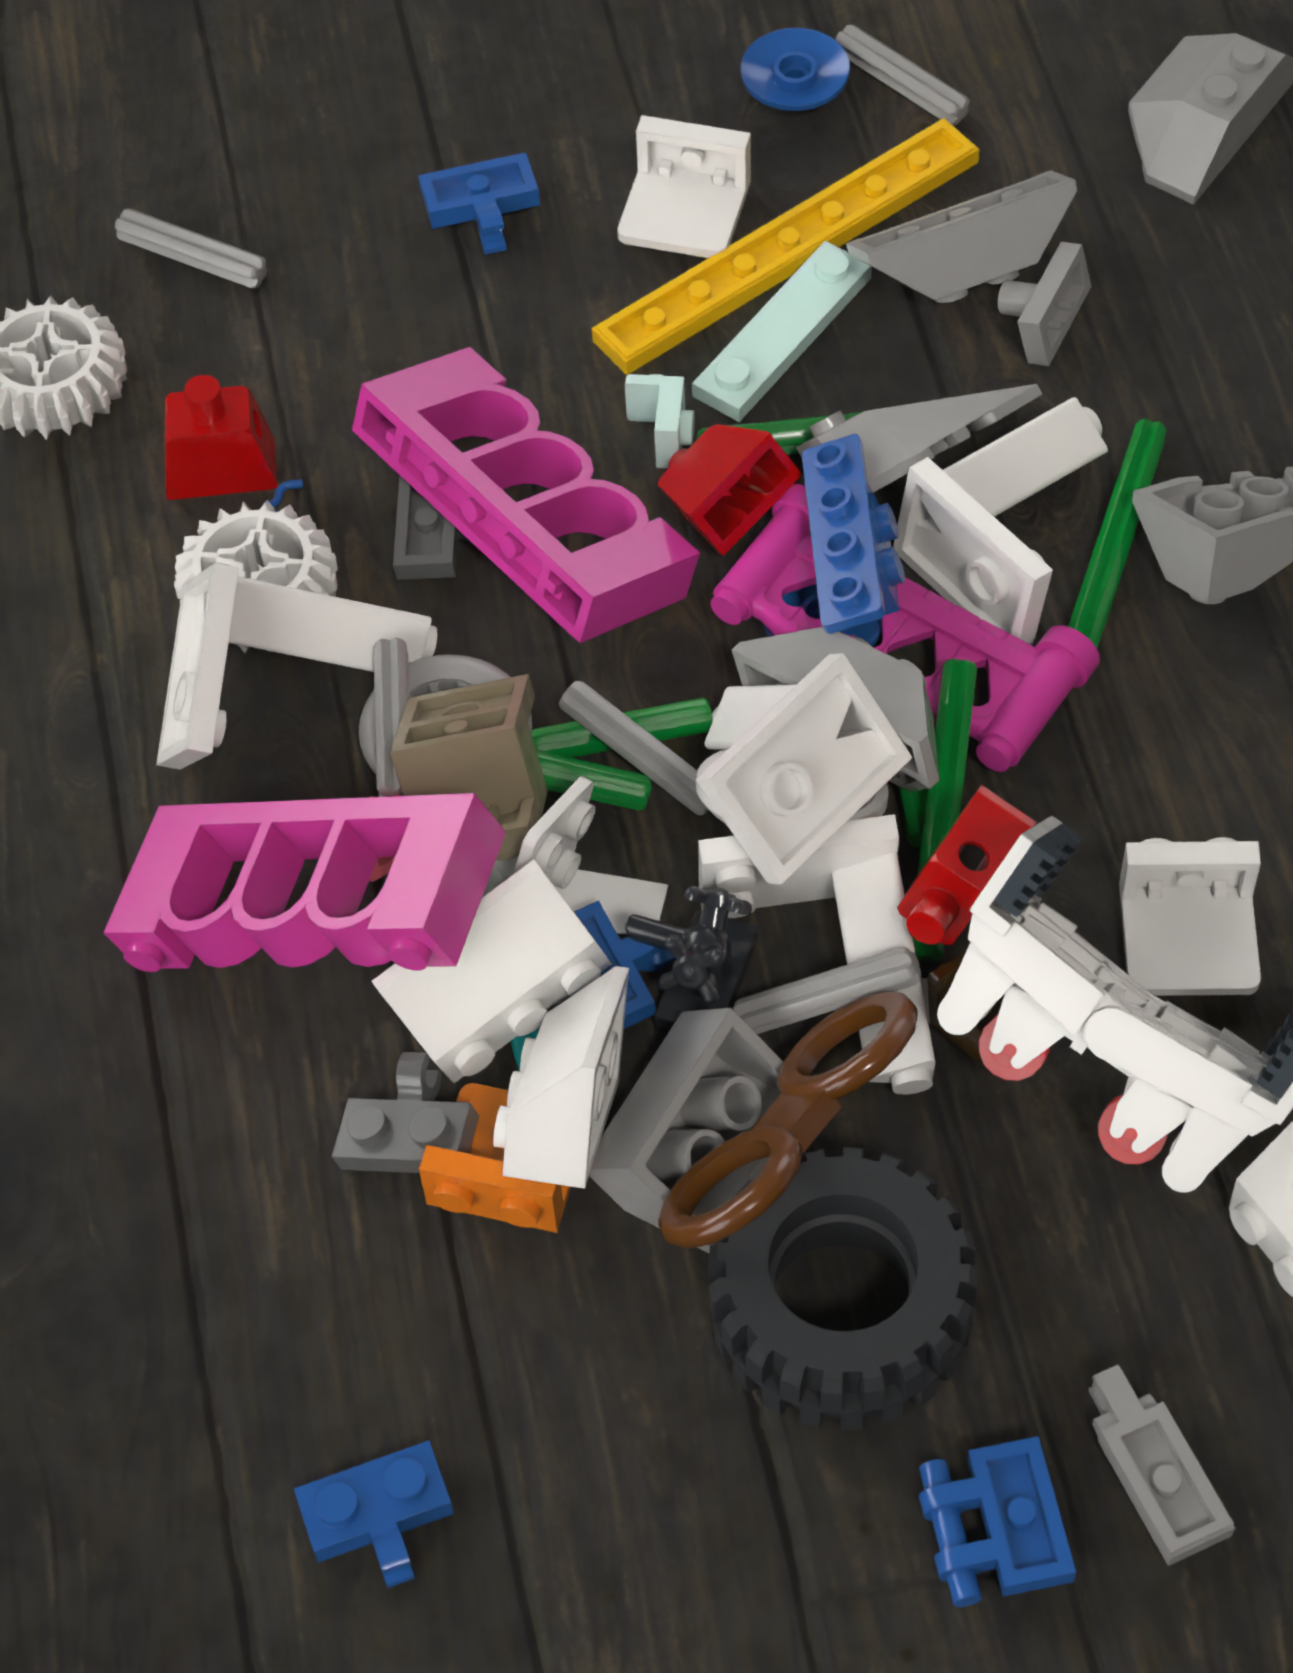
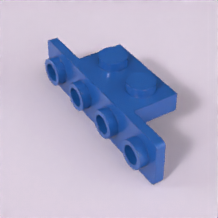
(850, 537)

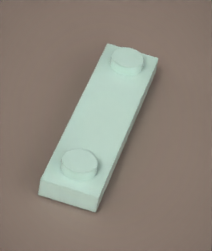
(781, 331)

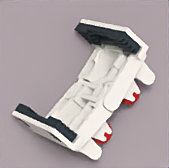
(1068, 988)

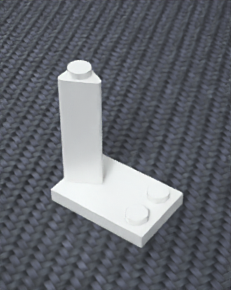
(951, 523)
(237, 610)
(798, 762)
(865, 877)

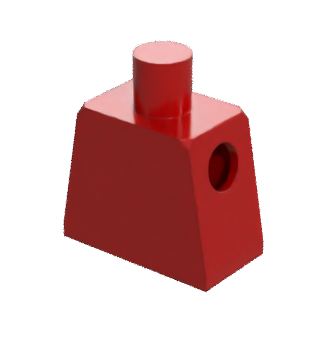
(216, 442)
(727, 482)
(945, 889)

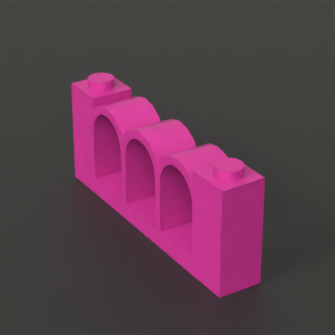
(460, 395)
(417, 920)

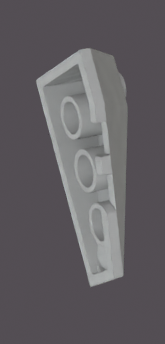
(911, 432)
(1219, 535)

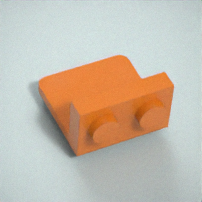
(475, 1180)

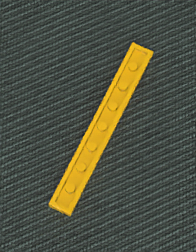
(783, 246)

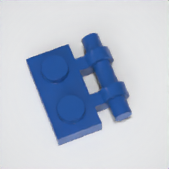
(1019, 1518)

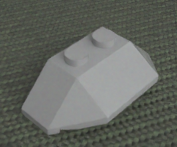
(1204, 108)
(972, 240)
(893, 683)

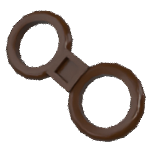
(791, 1121)

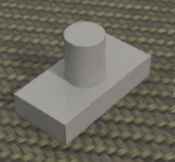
(1049, 306)

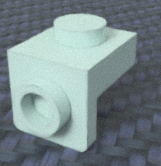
(661, 401)

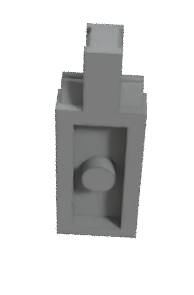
(1157, 1469)

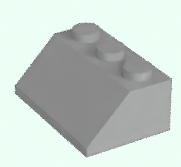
(695, 1094)

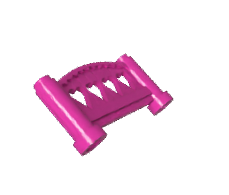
(1022, 679)

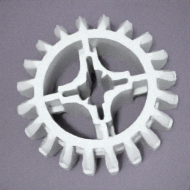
(57, 366)
(264, 548)

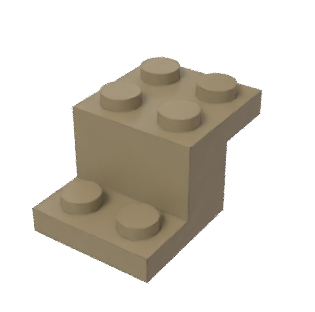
(479, 745)

